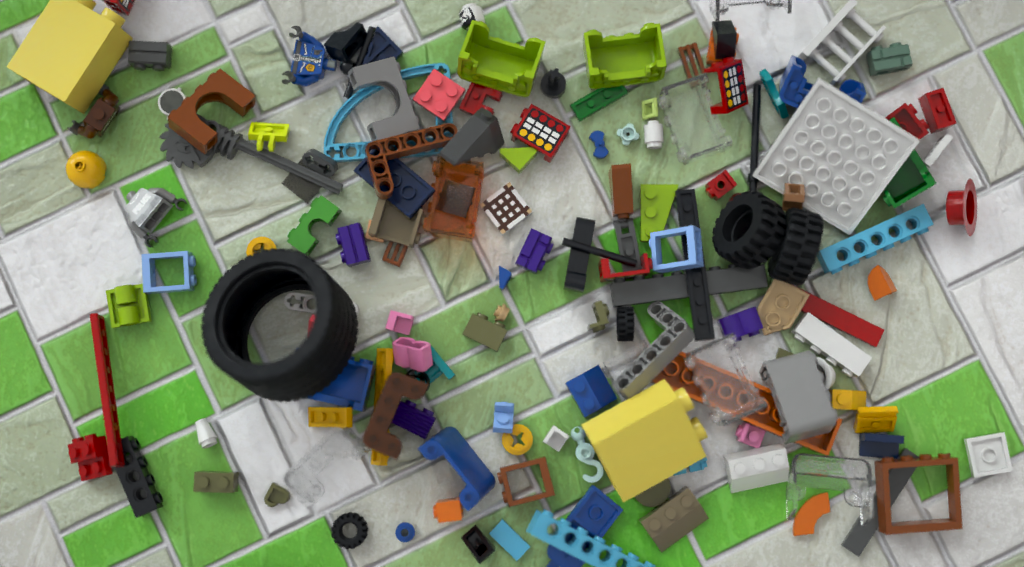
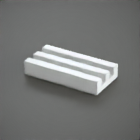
(937, 150)

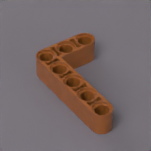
(403, 150)

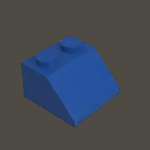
(591, 391)

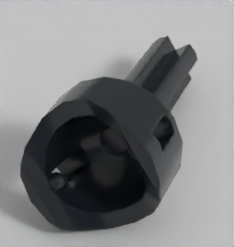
(553, 84)

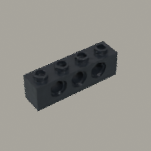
(132, 487)

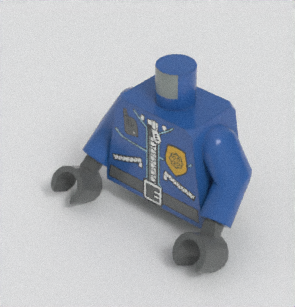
(308, 60)

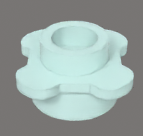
(629, 128)

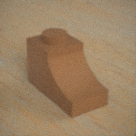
(793, 196)

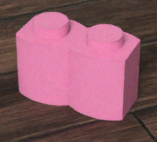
(412, 354)

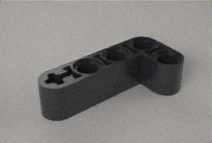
(578, 259)

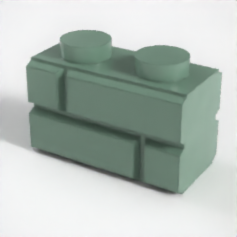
(889, 59)

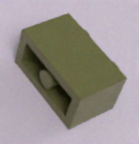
(485, 332)
(216, 481)

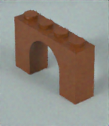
(217, 88)

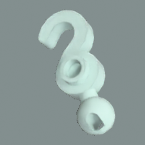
(585, 454)

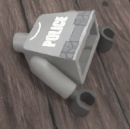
(148, 209)

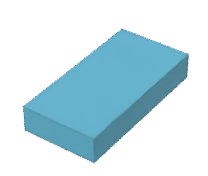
(509, 540)

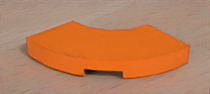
(809, 514)

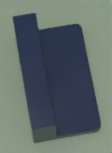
(879, 445)

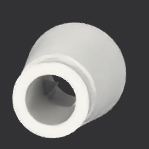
(205, 434)

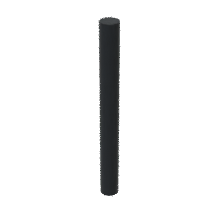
(364, 50)
(599, 252)

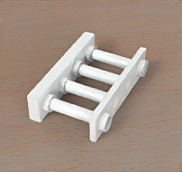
(836, 25)

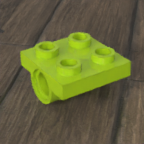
(128, 306)

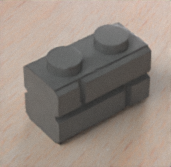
(150, 55)

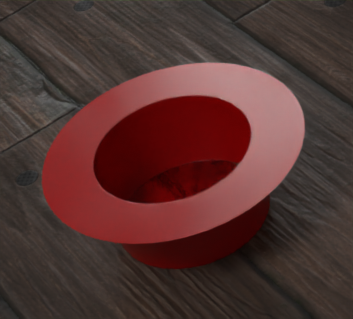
(962, 207)

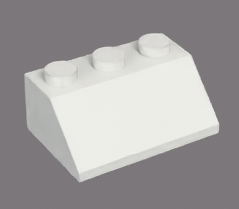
(756, 467)

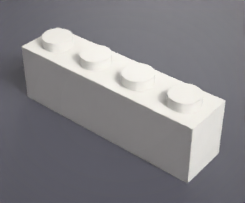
(831, 345)

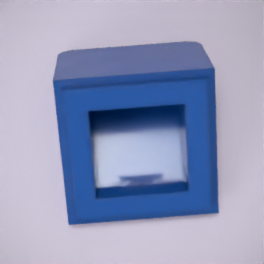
(504, 277)

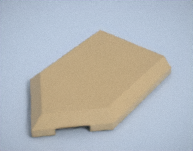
(780, 306)

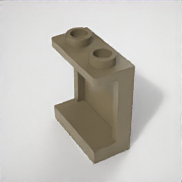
(393, 226)

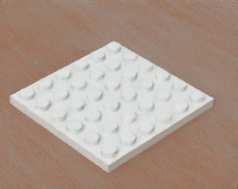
(838, 154)

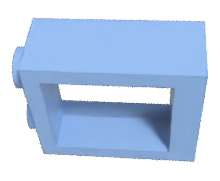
(694, 245)
(149, 272)

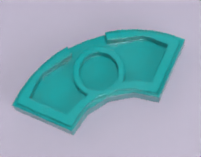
(773, 93)

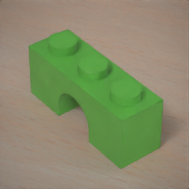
(322, 211)

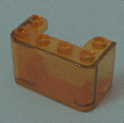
(448, 225)

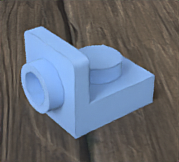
(503, 417)

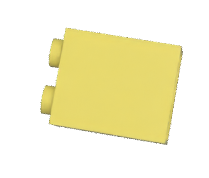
(71, 51)
(646, 439)

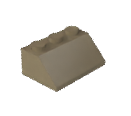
(673, 518)

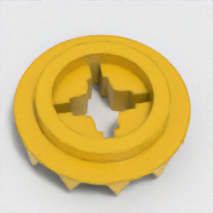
(257, 244)
(518, 449)

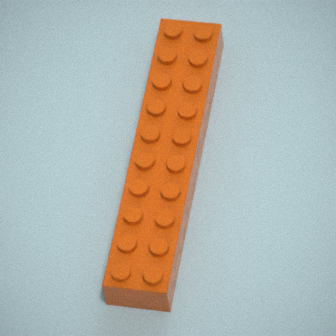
(767, 419)

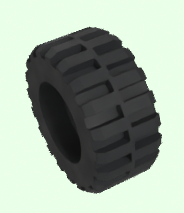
(749, 230)
(799, 247)

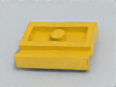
(875, 419)

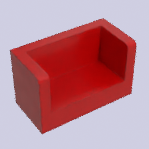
(937, 110)

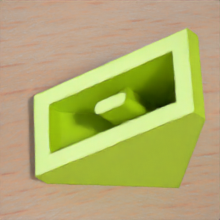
(518, 157)

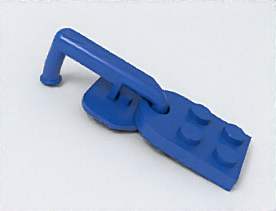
(593, 513)

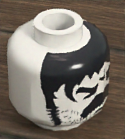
(470, 12)

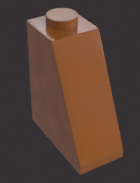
(621, 190)

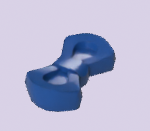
(600, 151)

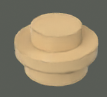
(501, 312)

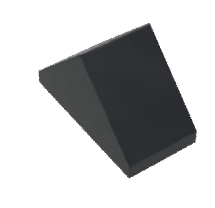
(724, 39)
(478, 544)

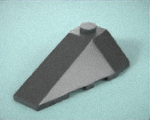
(475, 139)

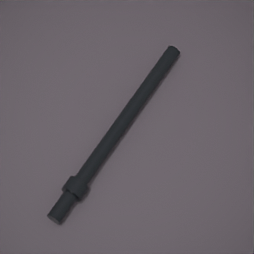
(754, 137)

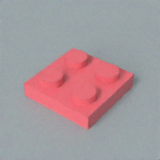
(439, 95)

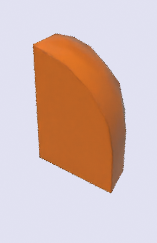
(880, 283)

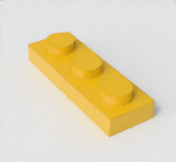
(330, 417)

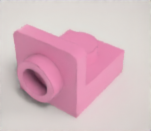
(750, 435)

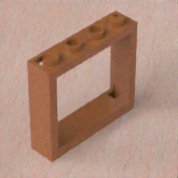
(883, 494)

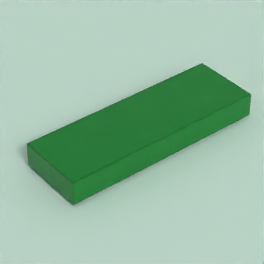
(596, 101)

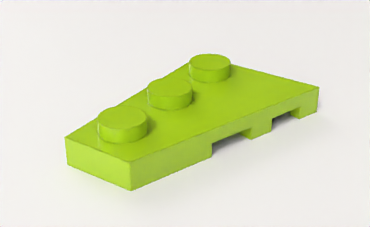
(655, 207)

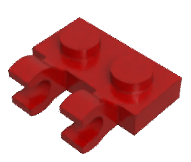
(476, 96)

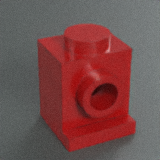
(726, 180)

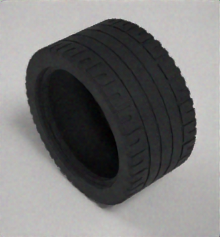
(240, 298)

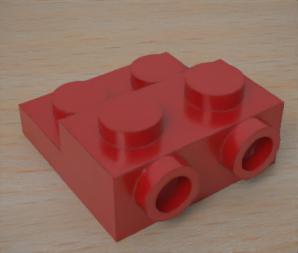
(908, 121)
(91, 456)

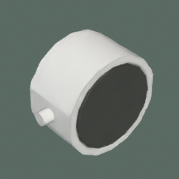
(170, 100)

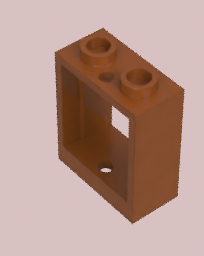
(507, 496)

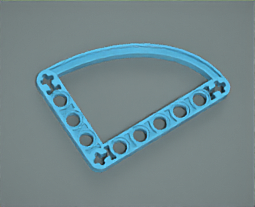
(361, 95)

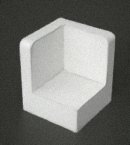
(555, 438)

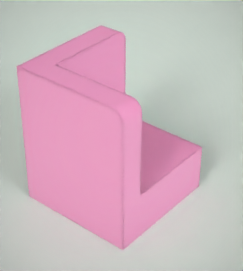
(399, 322)

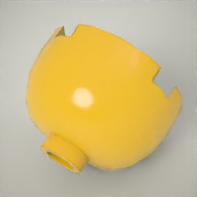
(86, 169)

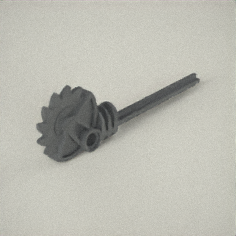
(229, 144)

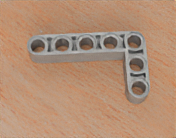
(659, 354)

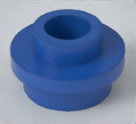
(409, 527)

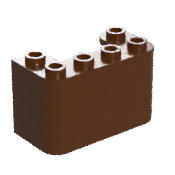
(376, 434)

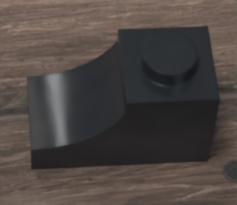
(345, 44)

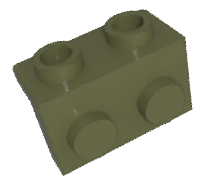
(601, 312)

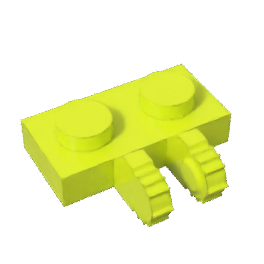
(268, 132)

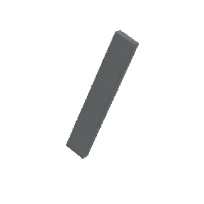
(859, 535)

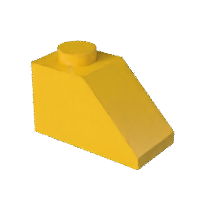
(847, 399)

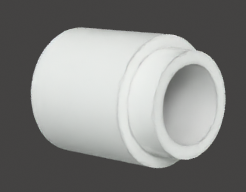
(653, 134)

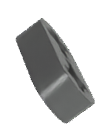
(320, 162)

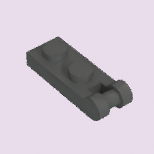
(627, 243)

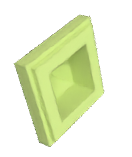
(650, 109)

